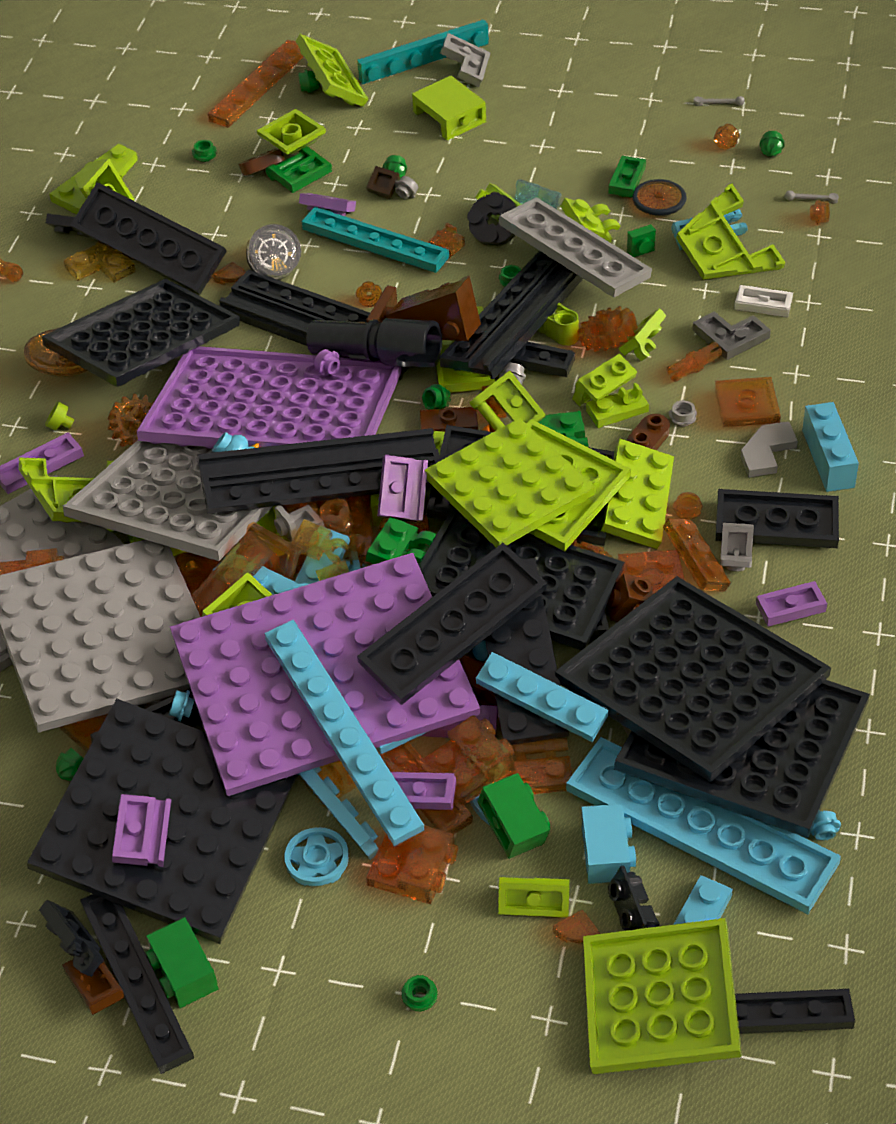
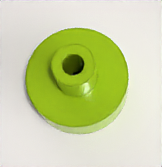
(58, 417)

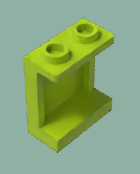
(450, 105)

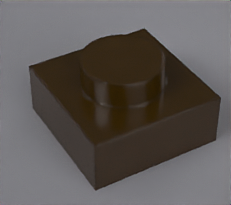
(383, 182)

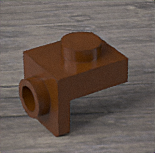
(626, 594)

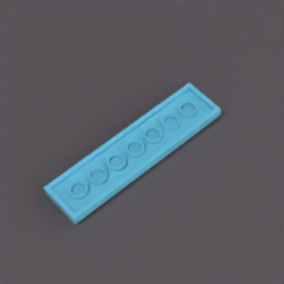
(741, 846)

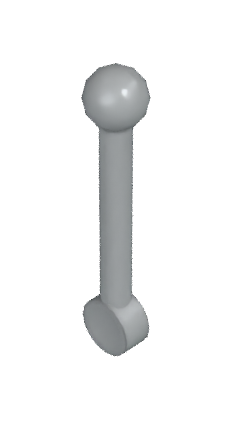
(698, 101)
(831, 198)

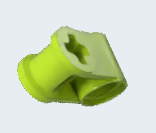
(562, 326)

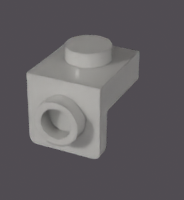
(288, 524)
(736, 546)

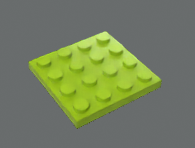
(600, 470)
(509, 483)
(660, 997)

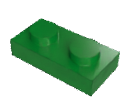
(627, 176)

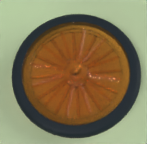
(659, 197)

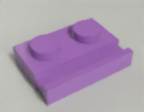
(402, 488)
(141, 830)

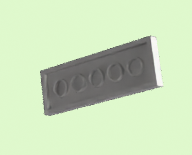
(575, 247)

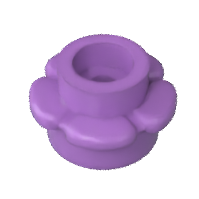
(327, 362)

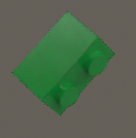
(514, 815)
(181, 962)

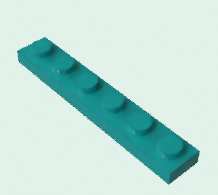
(417, 52)
(375, 239)

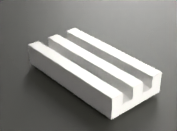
(763, 301)

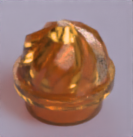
(726, 136)

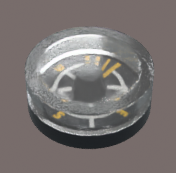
(273, 251)

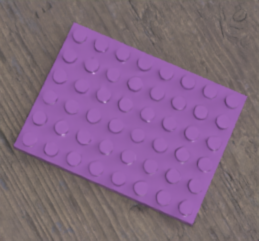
(267, 399)
(251, 706)

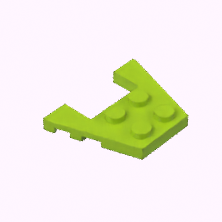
(715, 246)
(51, 491)

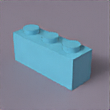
(830, 446)

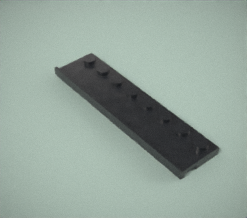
(285, 307)
(512, 317)
(306, 470)

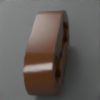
(261, 161)

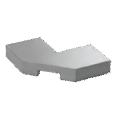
(769, 438)

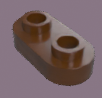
(651, 431)

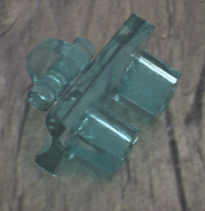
(527, 191)

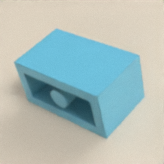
(606, 842)

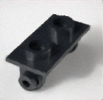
(627, 894)

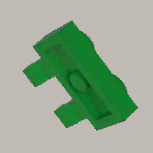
(396, 539)

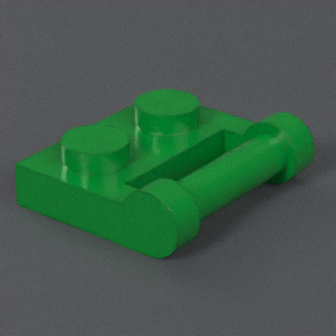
(299, 169)

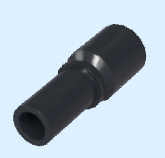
(392, 342)

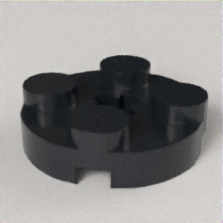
(479, 216)

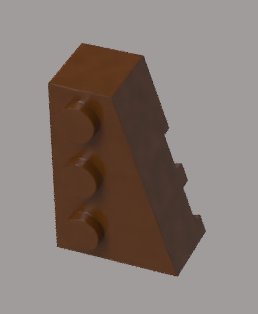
(449, 305)

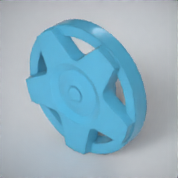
(316, 857)

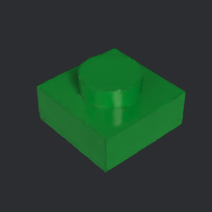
(641, 241)

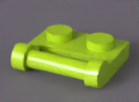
(511, 398)

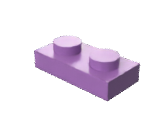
(337, 205)
(791, 603)
(428, 789)

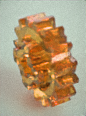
(607, 328)
(126, 426)

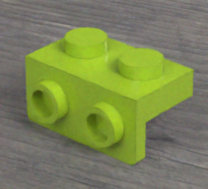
(603, 380)

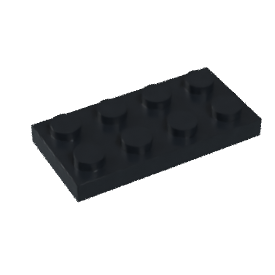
(781, 517)

